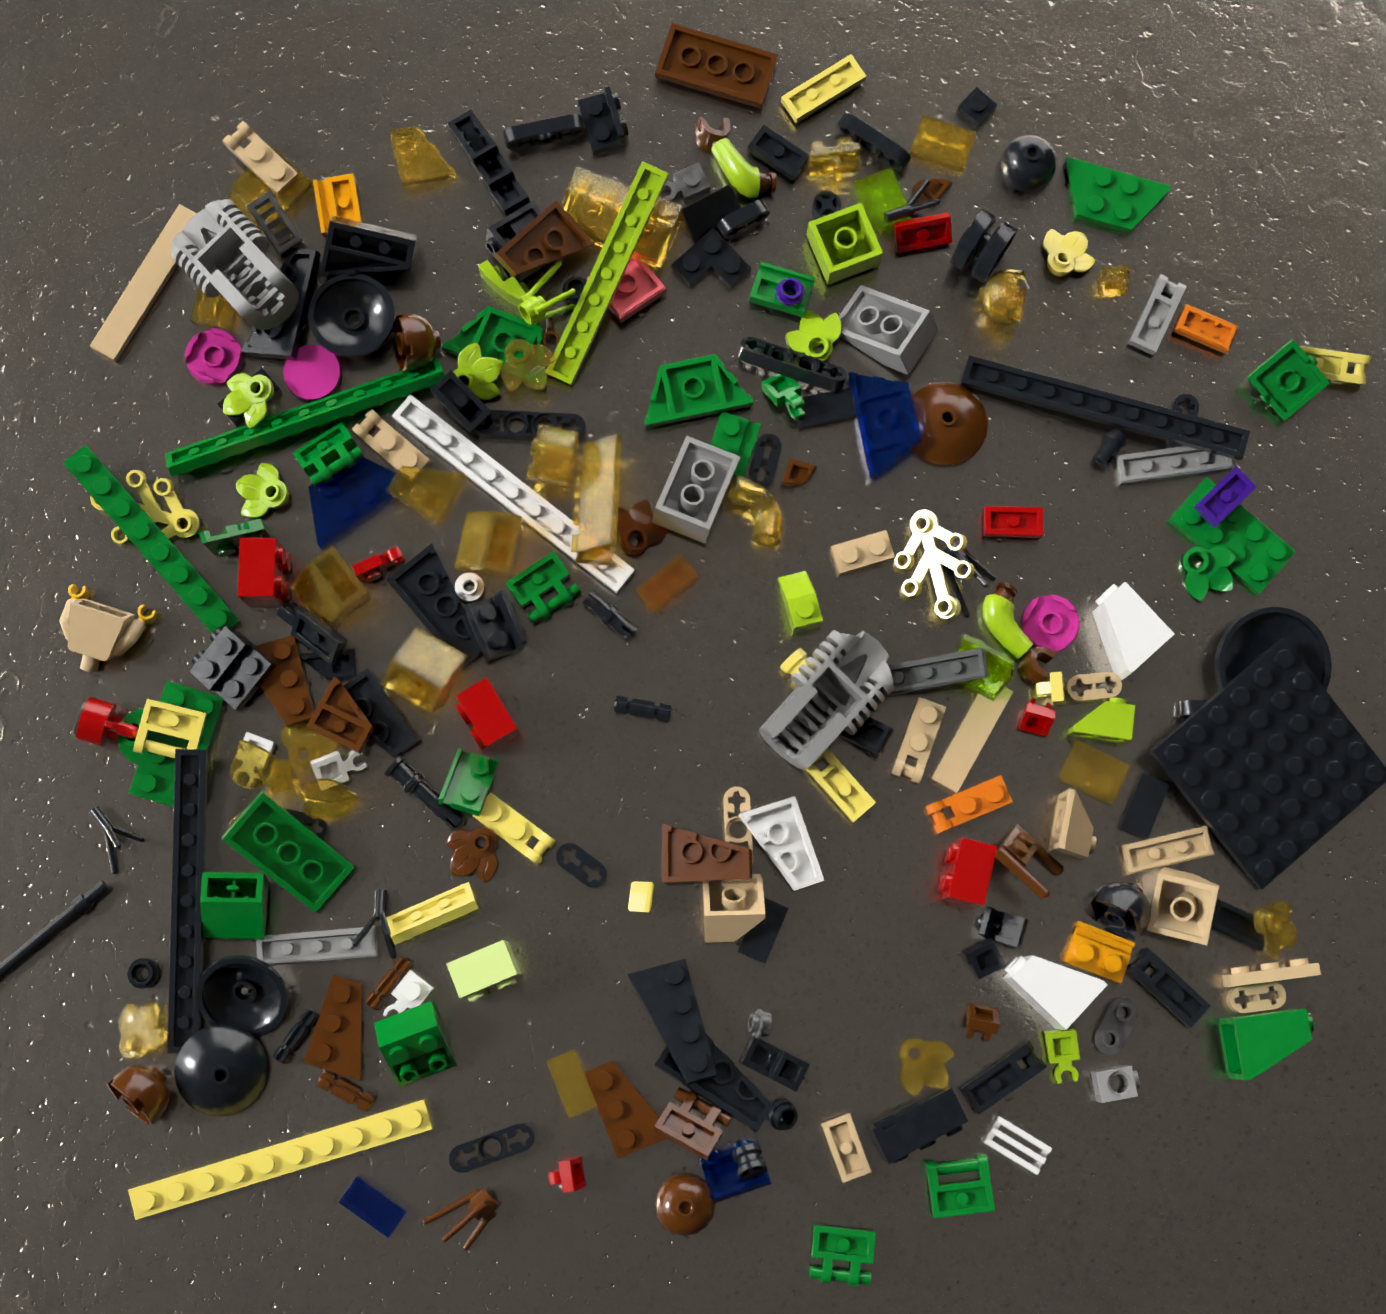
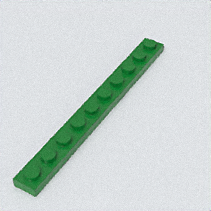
(296, 420)

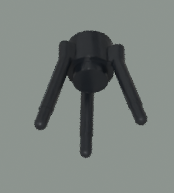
(964, 555)

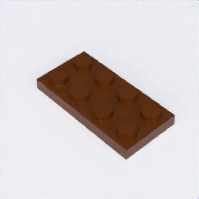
(716, 65)

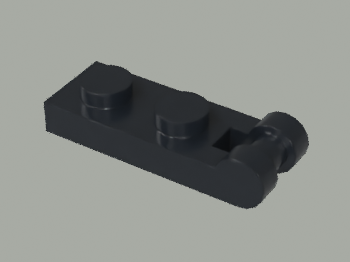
(1169, 988)
(1002, 1078)

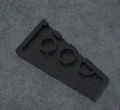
(284, 339)
(433, 600)
(674, 1010)
(728, 1090)

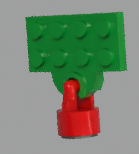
(154, 772)

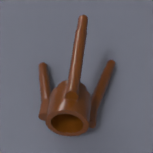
(481, 1206)

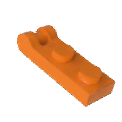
(970, 804)

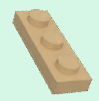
(1271, 972)

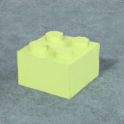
(483, 970)

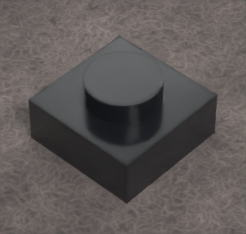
(977, 107)
(985, 957)

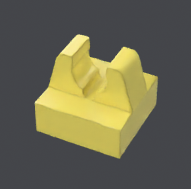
(1053, 688)

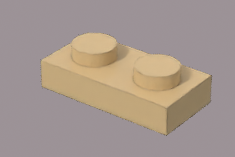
(862, 552)
(846, 1147)

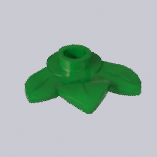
(1211, 573)

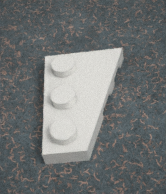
(786, 841)

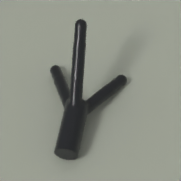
(910, 210)
(110, 837)
(379, 915)

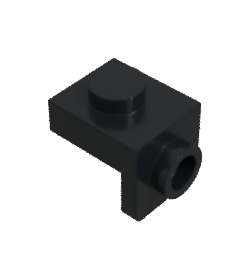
(1002, 927)

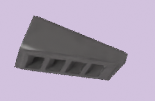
(260, 202)

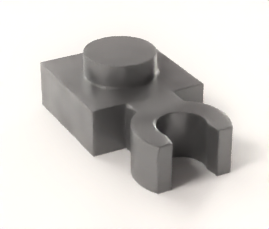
(688, 182)

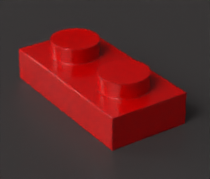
(922, 232)
(1013, 522)

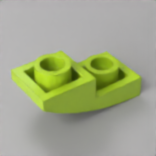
(509, 289)

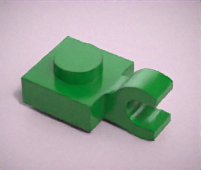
(785, 390)

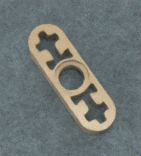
(729, 808)

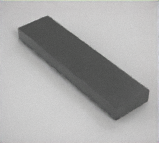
(939, 671)

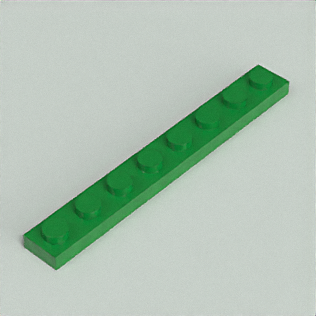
(150, 540)

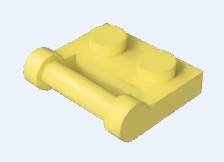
(170, 721)

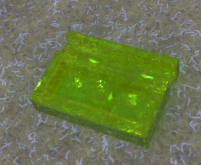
(878, 195)

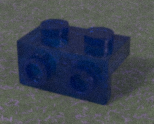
(723, 1177)

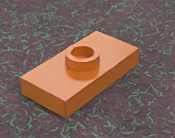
(1206, 329)

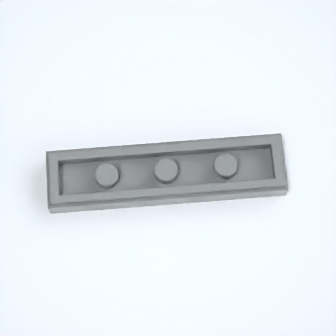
(1168, 464)
(317, 946)

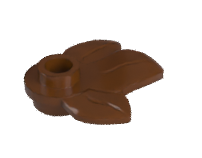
(638, 524)
(471, 856)

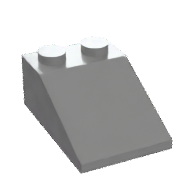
(887, 328)
(695, 489)

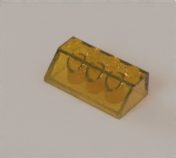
(595, 203)
(598, 501)

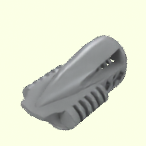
(227, 257)
(829, 697)

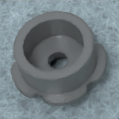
(760, 1024)

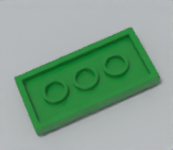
(1256, 547)
(288, 852)

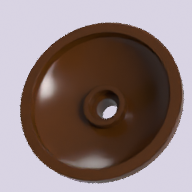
(954, 441)

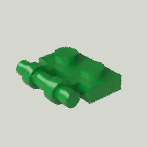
(325, 449)
(538, 580)
(845, 1245)

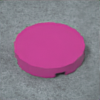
(214, 356)
(313, 373)
(1050, 622)

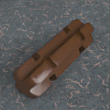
(388, 983)
(346, 1091)

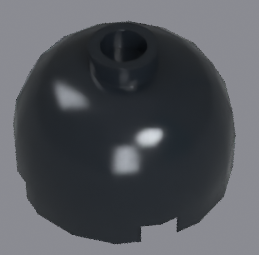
(1028, 164)
(1122, 908)

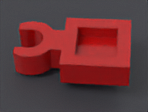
(372, 567)

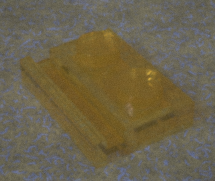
(943, 143)
(213, 312)
(1093, 772)

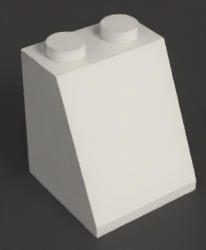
(1128, 629)
(1052, 989)

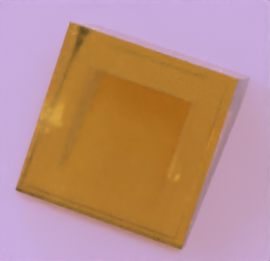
(1113, 281)

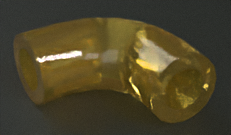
(762, 507)

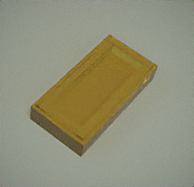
(571, 1083)

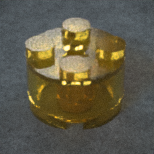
(553, 455)

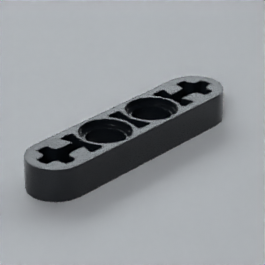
(819, 373)
(530, 421)

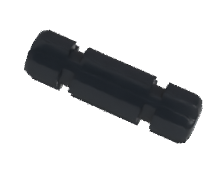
(642, 708)
(296, 1036)

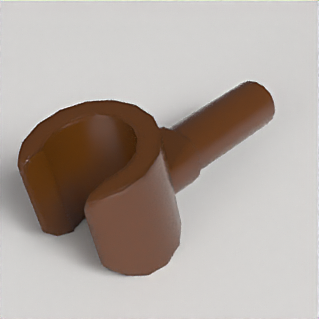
(550, 331)

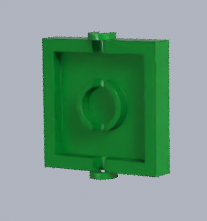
(1288, 379)

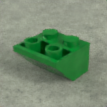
(234, 905)
(414, 1044)

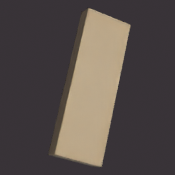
(1166, 850)

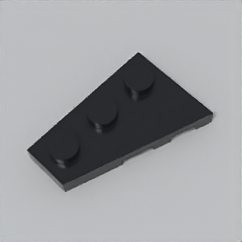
(391, 728)

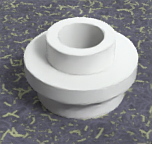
(469, 596)

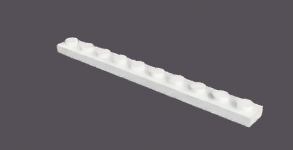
(503, 486)

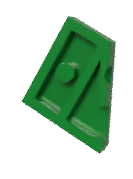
(227, 542)

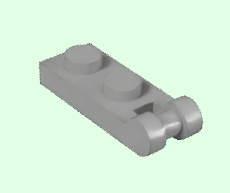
(1156, 315)

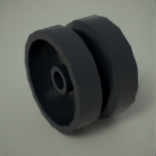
(981, 244)

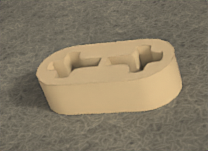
(1092, 680)
(1257, 1004)

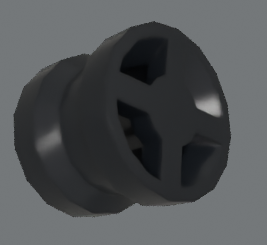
(824, 202)
(749, 1161)

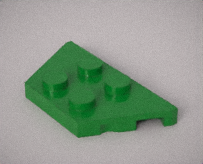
(1111, 196)
(493, 332)
(694, 390)

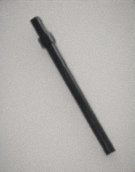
(80, 905)

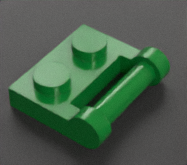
(960, 1197)

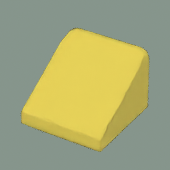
(641, 897)

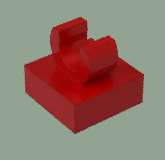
(1037, 718)
(569, 1174)

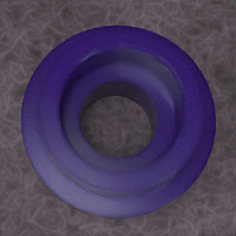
(793, 285)

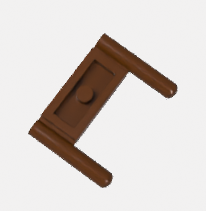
(1017, 851)

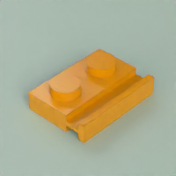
(337, 198)
(1099, 952)

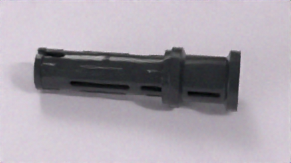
(415, 784)

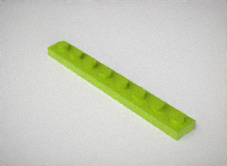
(607, 272)

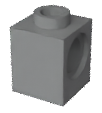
(1103, 1090)

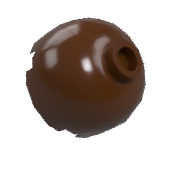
(414, 342)
(141, 1091)
(684, 1204)

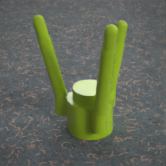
(535, 309)

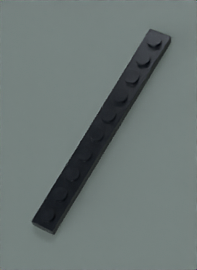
(1105, 408)
(187, 872)

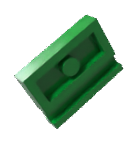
(765, 287)
(737, 437)
(468, 782)

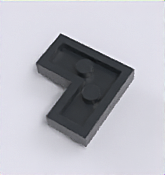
(711, 254)

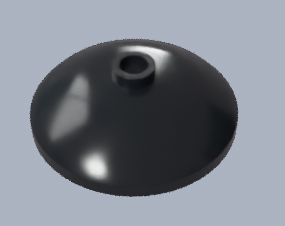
(350, 298)
(226, 1000)
(225, 1049)

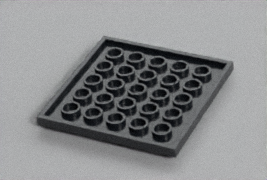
(1270, 763)

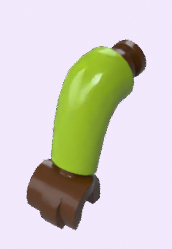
(740, 174)
(999, 619)

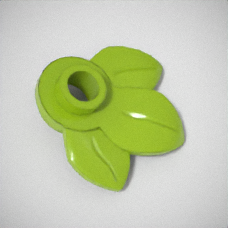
(815, 332)
(479, 371)
(245, 399)
(258, 491)

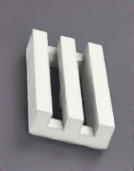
(1040, 1158)

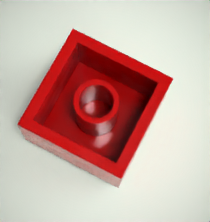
(263, 573)
(488, 715)
(967, 872)

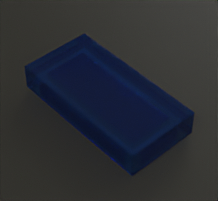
(373, 1206)

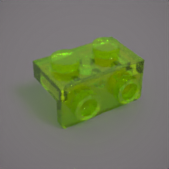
(999, 668)

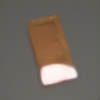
(667, 583)

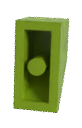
(800, 602)
(1108, 722)

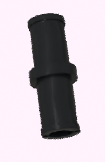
(610, 615)

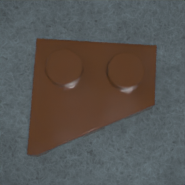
(341, 719)

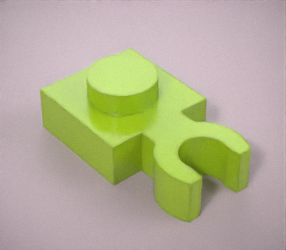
(1062, 1049)

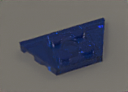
(885, 420)
(348, 499)

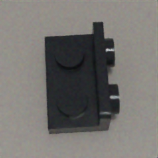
(602, 121)
(496, 626)

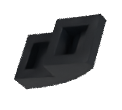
(774, 1063)

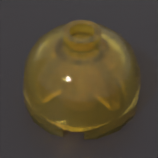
(1004, 297)

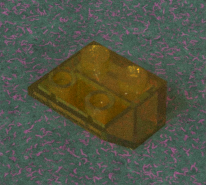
(490, 543)
(330, 588)
(424, 670)

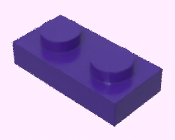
(1225, 497)

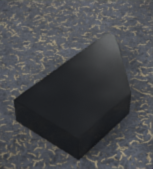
(344, 670)

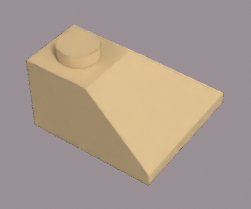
(1071, 828)
(1183, 906)
(732, 908)

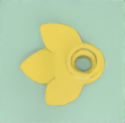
(1067, 253)

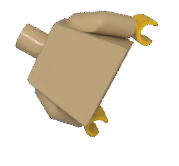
(99, 629)

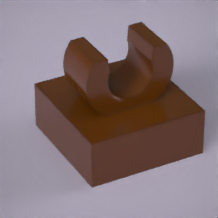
(982, 1019)

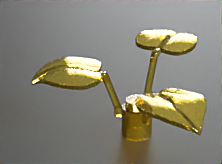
(256, 766)

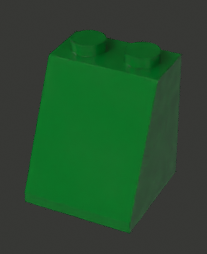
(1262, 1039)

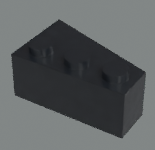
(364, 247)
(918, 1125)

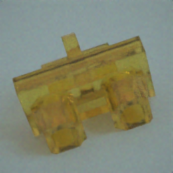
(834, 159)

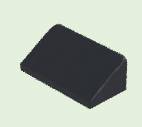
(708, 211)

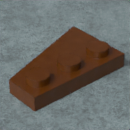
(543, 241)
(287, 682)
(702, 859)
(338, 1031)
(623, 1110)

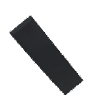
(488, 162)

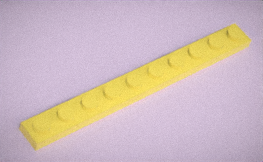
(280, 1159)

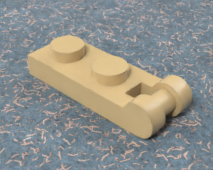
(261, 159)
(389, 443)
(919, 739)

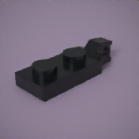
(313, 632)

